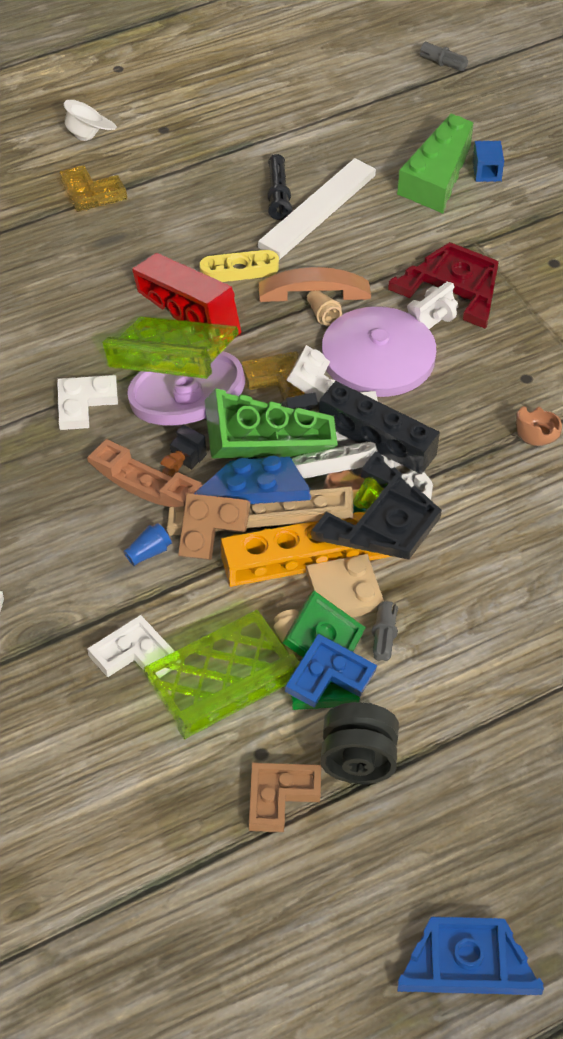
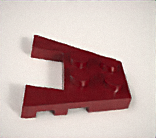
(469, 272)

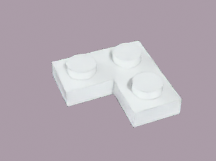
(309, 373)
(78, 394)
(129, 643)

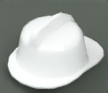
(84, 120)

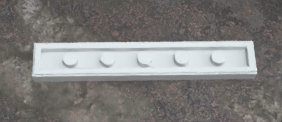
(317, 208)

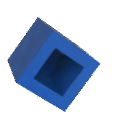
(488, 161)

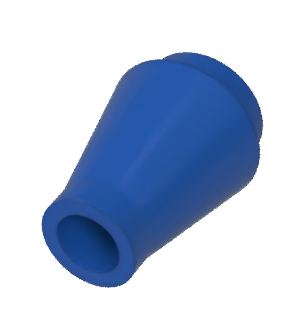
(148, 544)

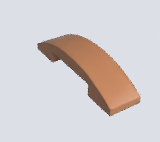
(314, 279)
(139, 479)

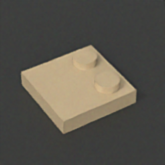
(347, 584)

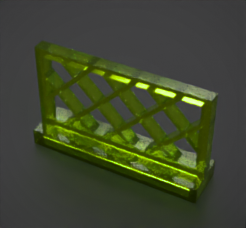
(172, 357)
(230, 698)

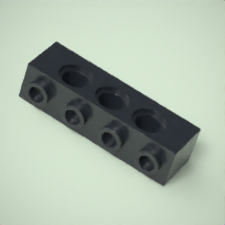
(371, 421)

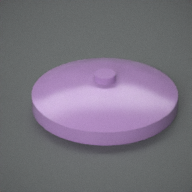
(379, 351)
(180, 399)

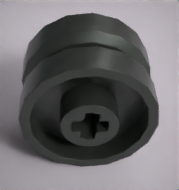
(360, 743)

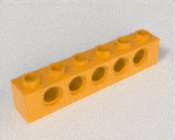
(281, 552)

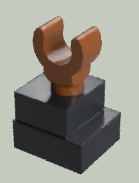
(186, 449)

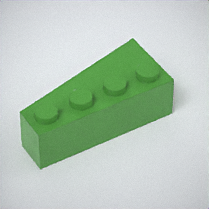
(436, 164)
(260, 429)

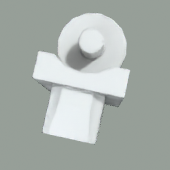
(436, 306)

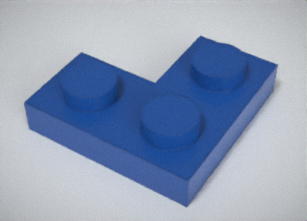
(326, 663)

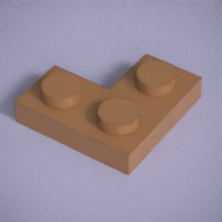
(202, 518)
(274, 785)

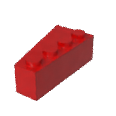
(186, 292)

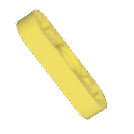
(257, 258)

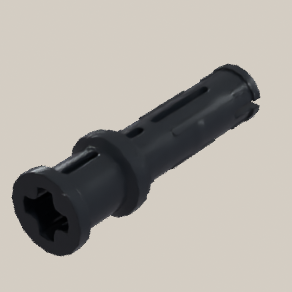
(279, 193)

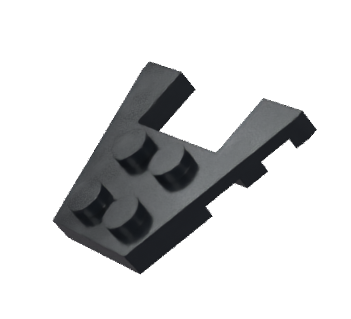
(392, 524)

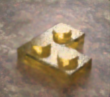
(90, 194)
(272, 371)

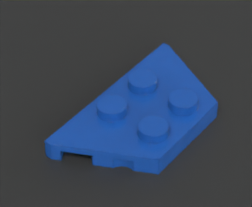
(258, 481)
(469, 958)

